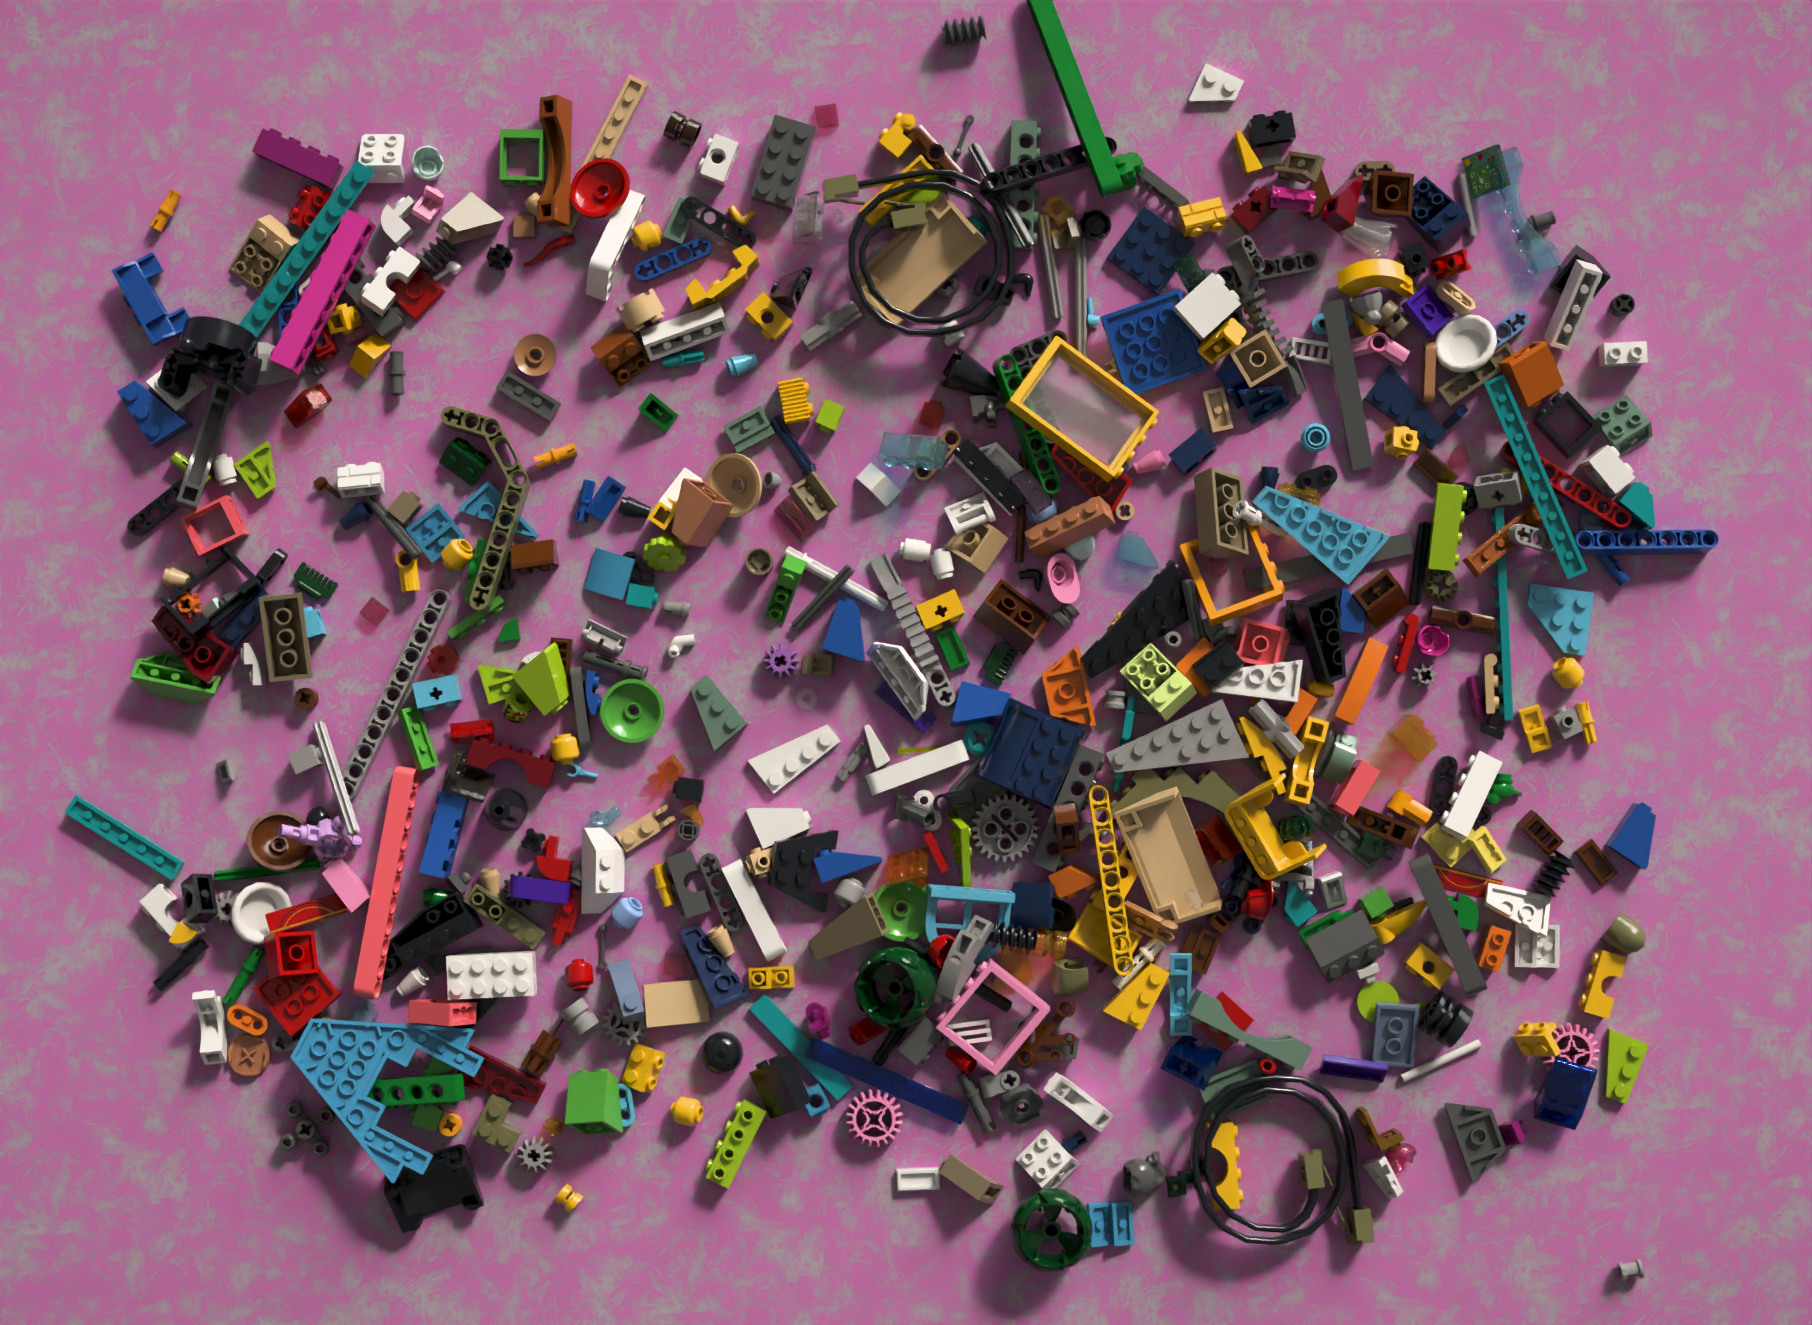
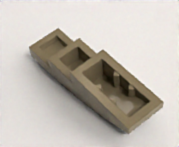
(1468, 381)

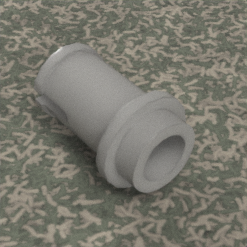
(677, 608)
(1177, 640)

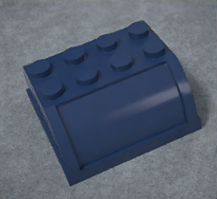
(1030, 753)

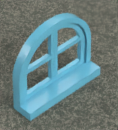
(967, 895)

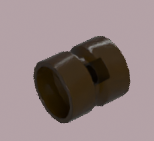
(689, 132)

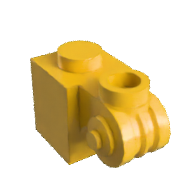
(894, 140)

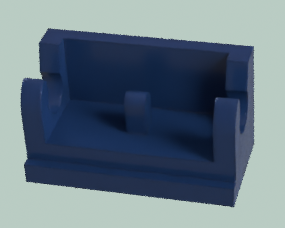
(1192, 452)

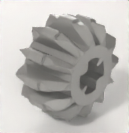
(225, 900)
(539, 1148)

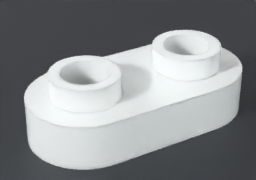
(938, 820)

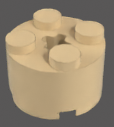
(641, 310)

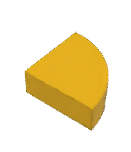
(182, 934)

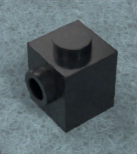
(1414, 259)

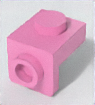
(428, 204)

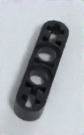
(720, 220)
(160, 503)

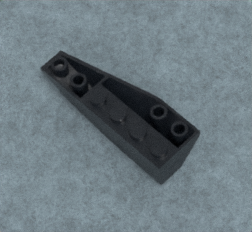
(430, 932)

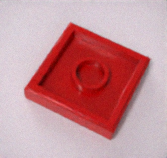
(418, 294)

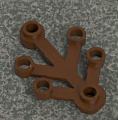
(1043, 1037)

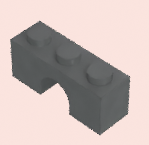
(691, 902)

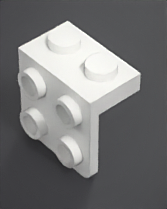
(383, 156)

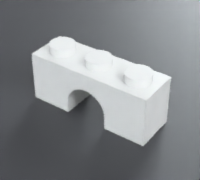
(399, 266)
(158, 905)

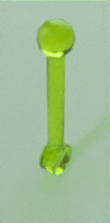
(901, 750)

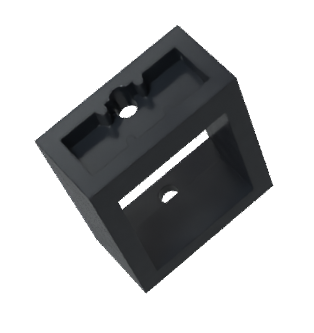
(1553, 437)

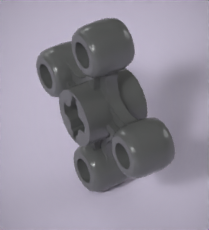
(311, 1135)

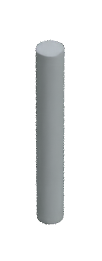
(1465, 197)

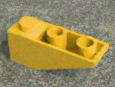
(665, 509)

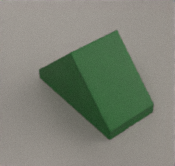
(658, 412)

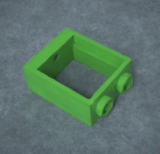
(522, 135)

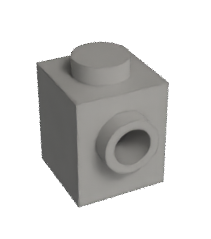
(1565, 722)
(306, 759)

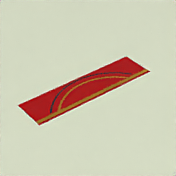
(1464, 881)
(305, 913)

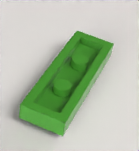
(476, 619)
(418, 738)

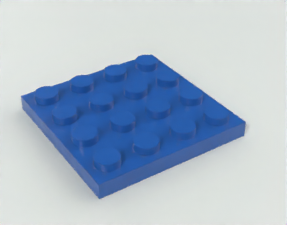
(1152, 343)

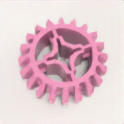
(1569, 1044)
(887, 1104)

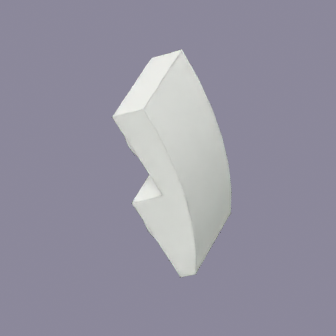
(252, 657)

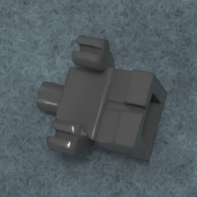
(985, 408)
(1218, 632)

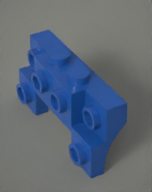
(144, 300)

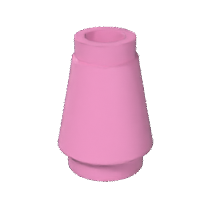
(1150, 462)

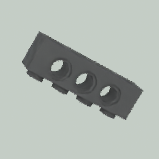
(384, 325)

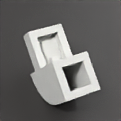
(393, 221)

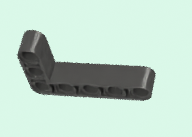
(1277, 272)
(1030, 356)

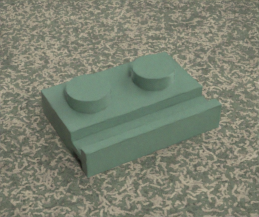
(749, 429)

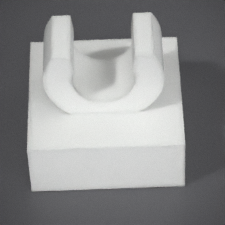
(1367, 971)

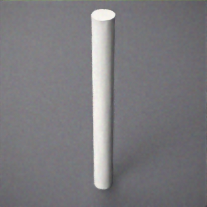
(1441, 1060)

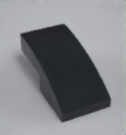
(1292, 625)

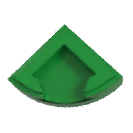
(510, 631)

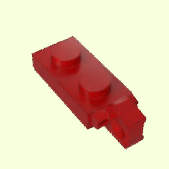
(566, 917)

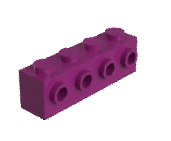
(298, 159)

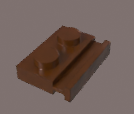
(1202, 945)

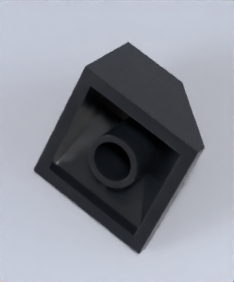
(1563, 273)

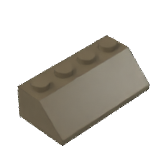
(1218, 530)
(285, 637)

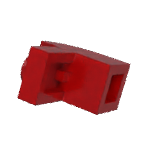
(550, 865)

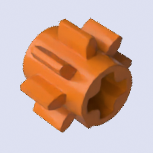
(195, 604)

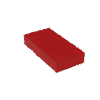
(936, 851)

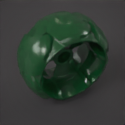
(917, 978)
(1026, 1242)

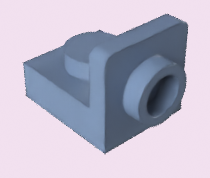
(1588, 522)

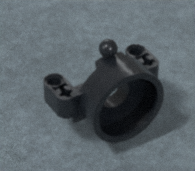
(212, 349)

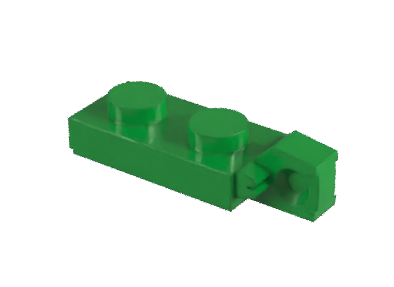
(1321, 924)

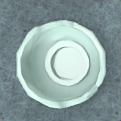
(427, 163)
(1081, 549)

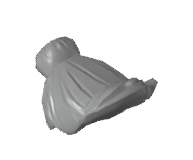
(1368, 306)

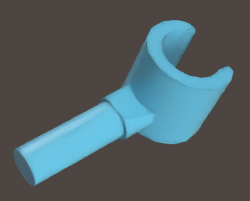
(1092, 320)
(581, 772)

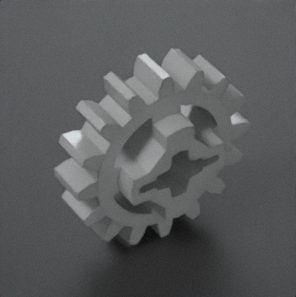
(631, 1030)

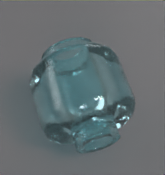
(363, 1012)

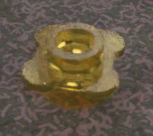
(554, 1126)

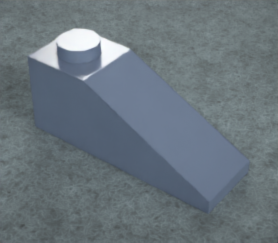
(626, 992)

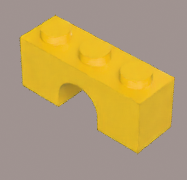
(1593, 999)

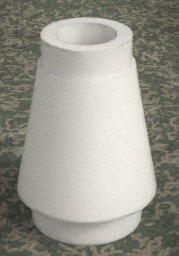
(414, 980)

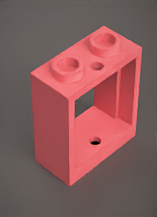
(233, 516)
(1354, 788)
(442, 1012)

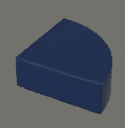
(1458, 414)

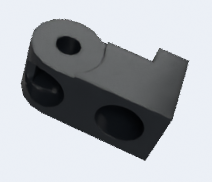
(981, 284)

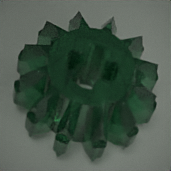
(1296, 827)

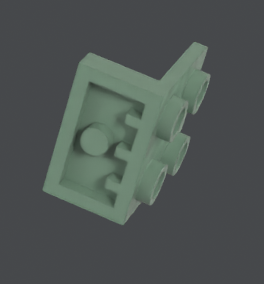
(1624, 424)

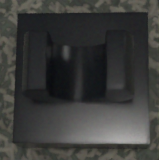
(1493, 730)

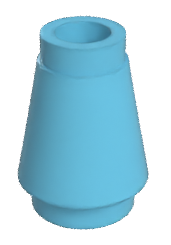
(740, 364)

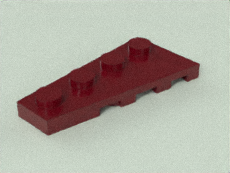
(503, 1079)

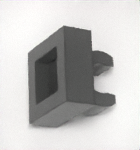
(458, 883)

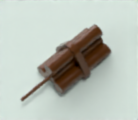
(542, 1052)

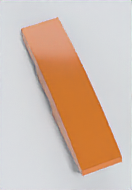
(1361, 681)

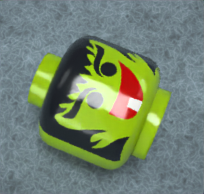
(517, 707)

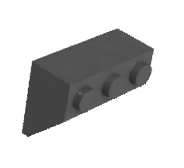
(1344, 946)

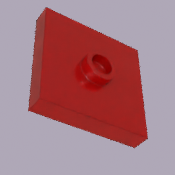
(1236, 1015)

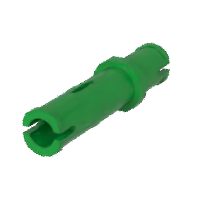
(248, 967)

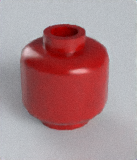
(579, 975)

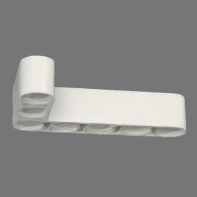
(611, 245)

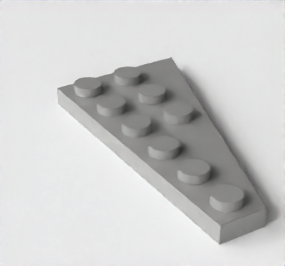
(1193, 739)

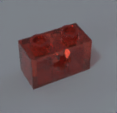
(1217, 841)

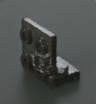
(466, 780)

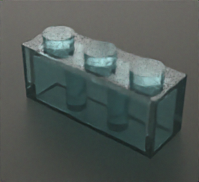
(913, 451)

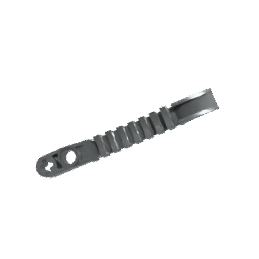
(1248, 266)

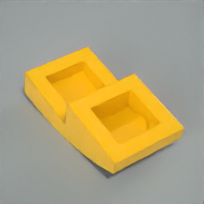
(1534, 728)

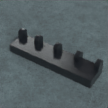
(989, 475)

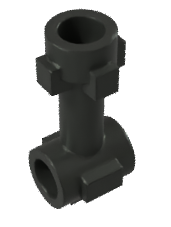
(506, 582)

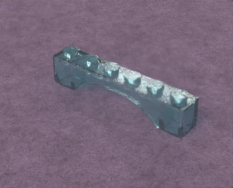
(1540, 253)

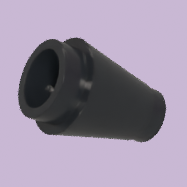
(633, 508)

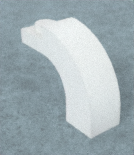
(213, 1027)
(1078, 1101)

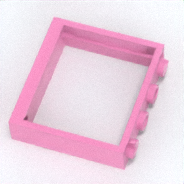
(1017, 1039)

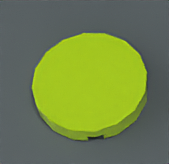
(1372, 993)

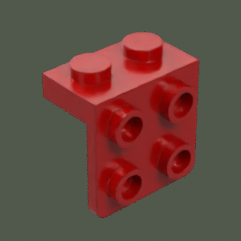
(308, 206)

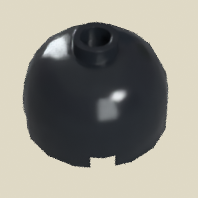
(722, 1052)

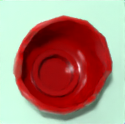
(939, 949)

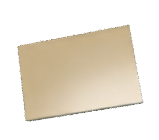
(674, 1003)

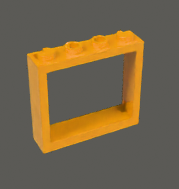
(1216, 617)

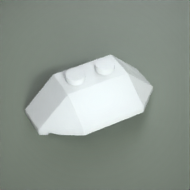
(901, 675)
(601, 870)

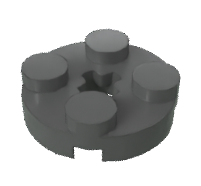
(1017, 1096)

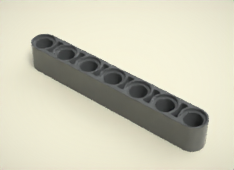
(1447, 925)

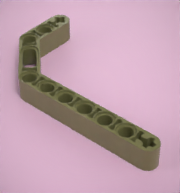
(504, 510)

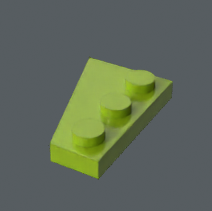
(1623, 1065)

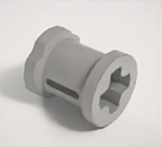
(1630, 1270)

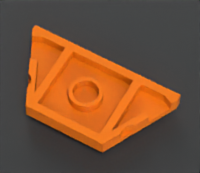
(1068, 689)

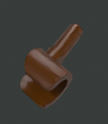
(322, 482)

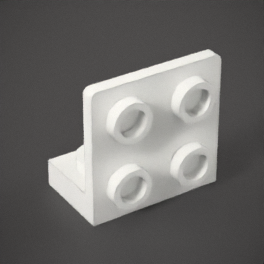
(1047, 1161)

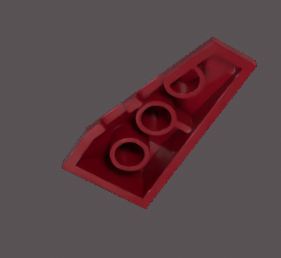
(205, 658)

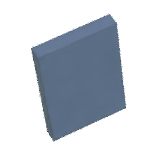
(1394, 1034)

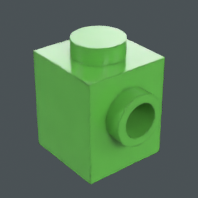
(1375, 903)

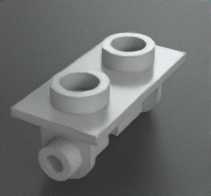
(598, 633)

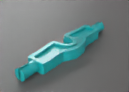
(1125, 738)

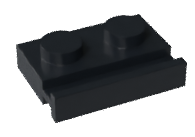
(1217, 664)

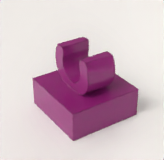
(1512, 1132)

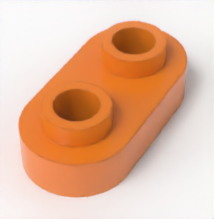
(248, 1020)

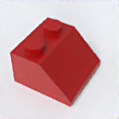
(290, 954)

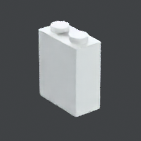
(1207, 305)

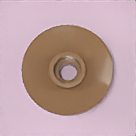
(527, 347)

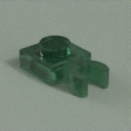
(1373, 846)

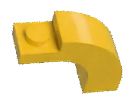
(1374, 273)

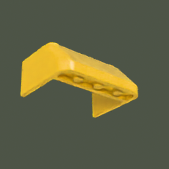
(1259, 836)

